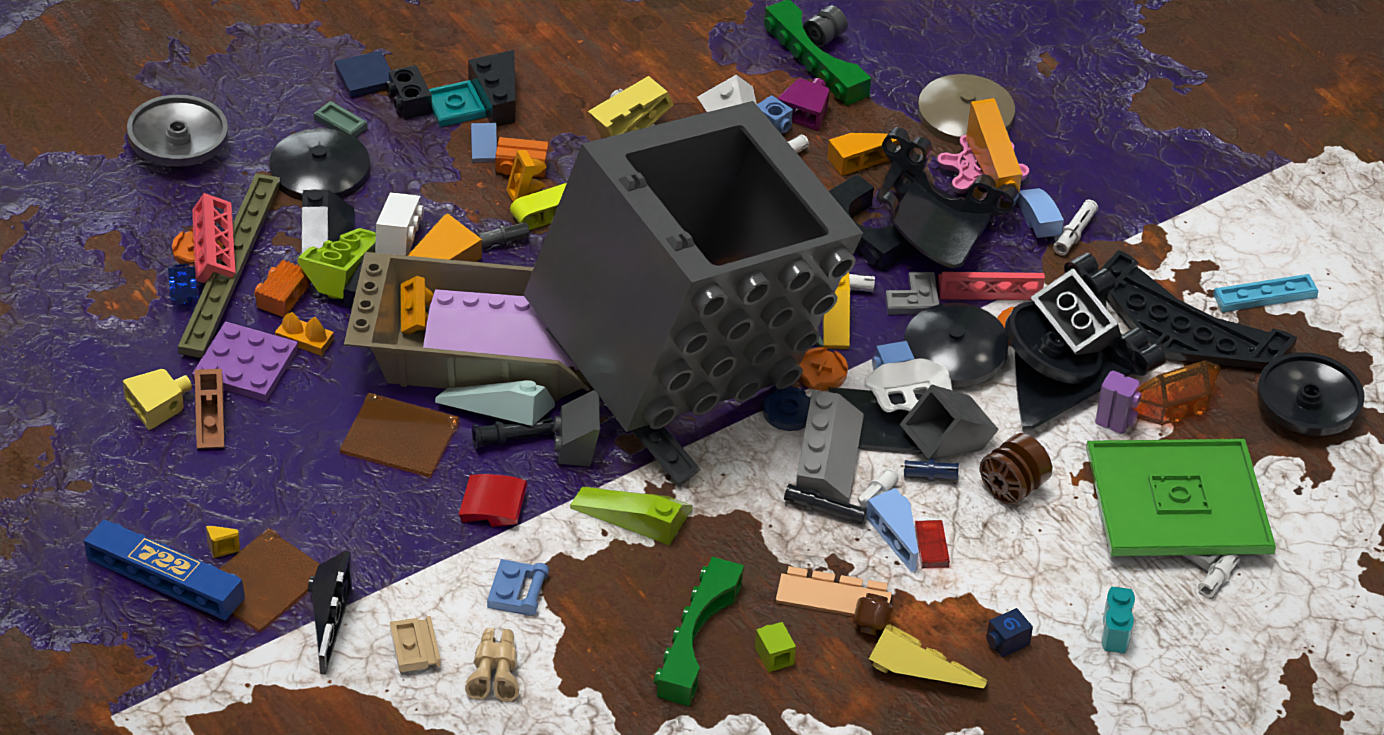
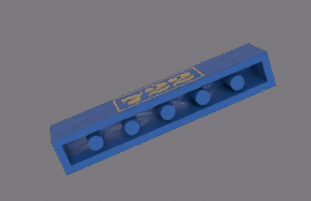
(164, 569)

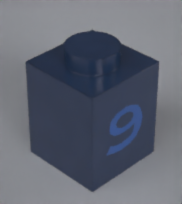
(1009, 632)

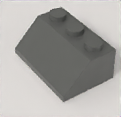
(1077, 314)

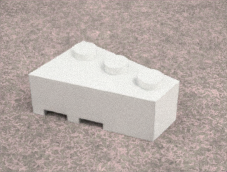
(727, 94)
(398, 224)

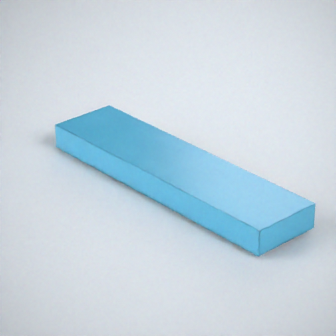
(1265, 292)

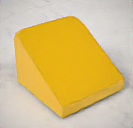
(222, 540)

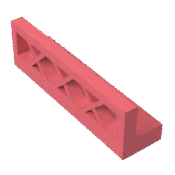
(205, 235)
(989, 285)

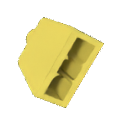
(156, 396)

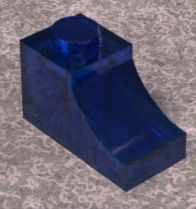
(182, 282)

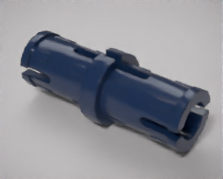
(931, 469)

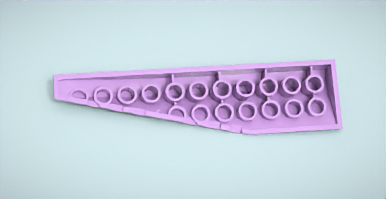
(489, 326)

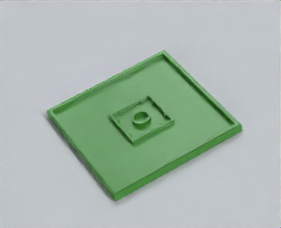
(1179, 497)

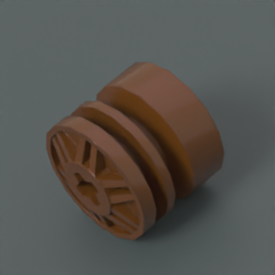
(1016, 468)

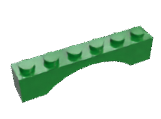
(842, 78)
(717, 590)

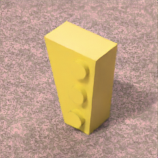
(631, 109)

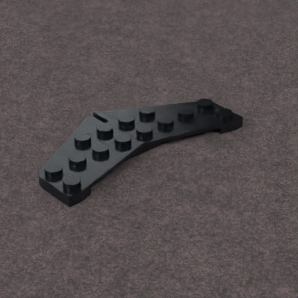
(1185, 329)

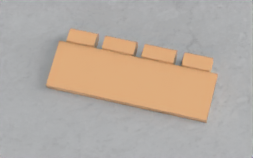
(822, 593)

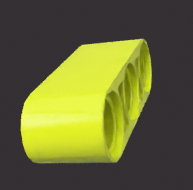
(538, 207)

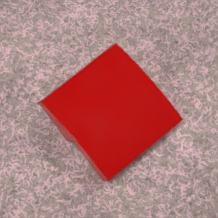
(493, 498)

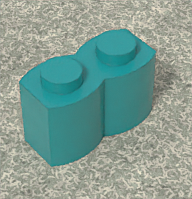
(1118, 619)

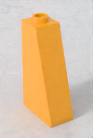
(992, 144)
(449, 241)

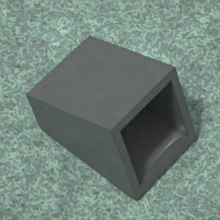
(948, 424)

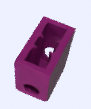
(808, 102)

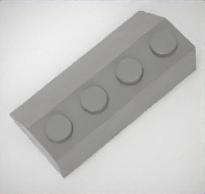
(830, 446)

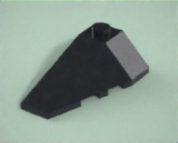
(324, 218)
(330, 597)

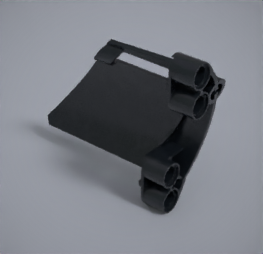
(930, 218)
(1045, 398)

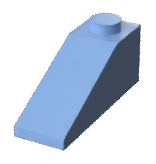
(893, 520)

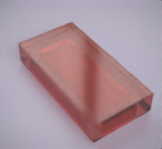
(932, 544)

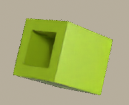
(775, 646)

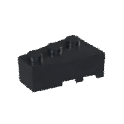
(495, 85)

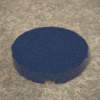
(787, 409)

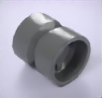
(825, 26)

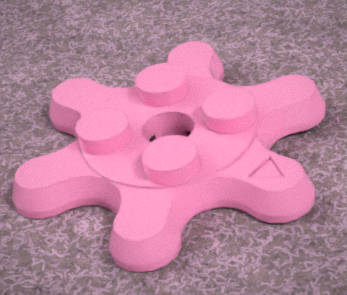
(967, 167)

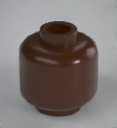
(872, 613)

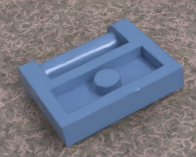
(509, 584)

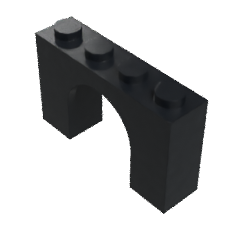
(877, 245)

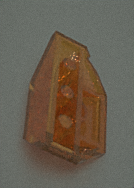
(1178, 393)

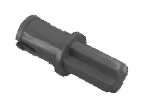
(504, 234)

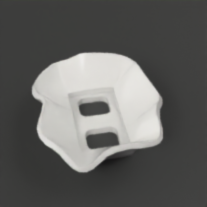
(904, 379)

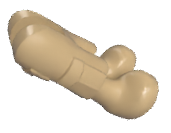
(496, 656)

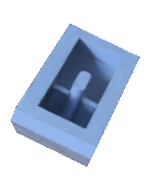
(483, 142)

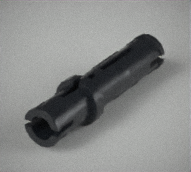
(823, 503)

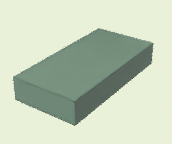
(340, 119)

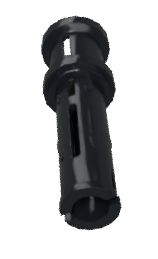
(500, 432)

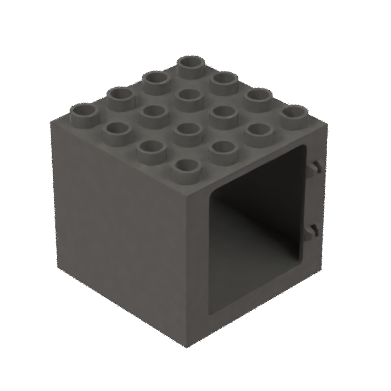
(690, 264)

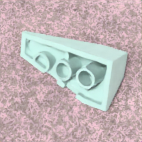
(512, 401)

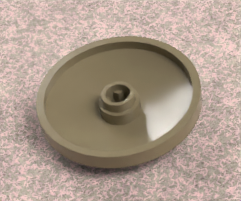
(947, 102)

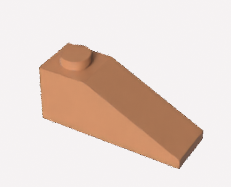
(209, 408)

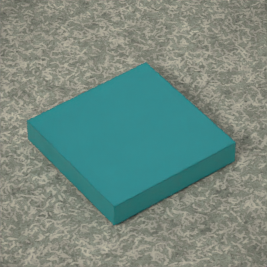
(456, 103)

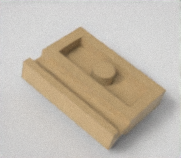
(414, 644)

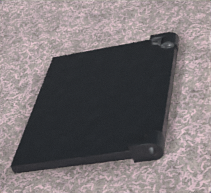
(880, 428)

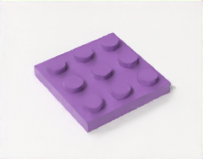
(248, 359)

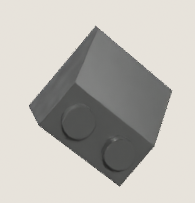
(577, 430)

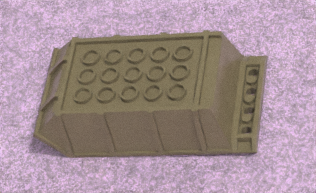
(404, 361)

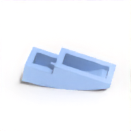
(1040, 212)

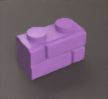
(1117, 402)

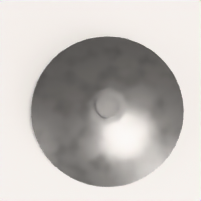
(177, 130)

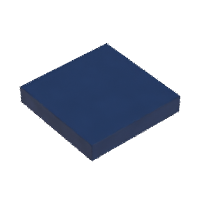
(363, 73)

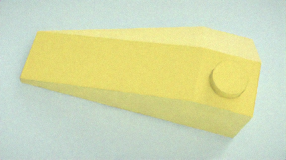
(904, 655)

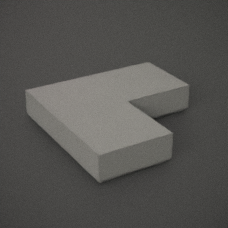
(913, 301)

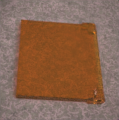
(399, 435)
(272, 578)

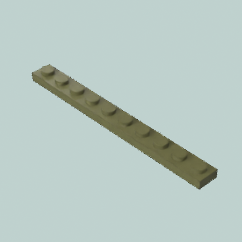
(220, 287)

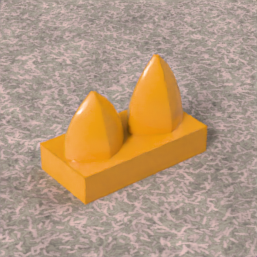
(521, 179)
(413, 302)
(309, 335)

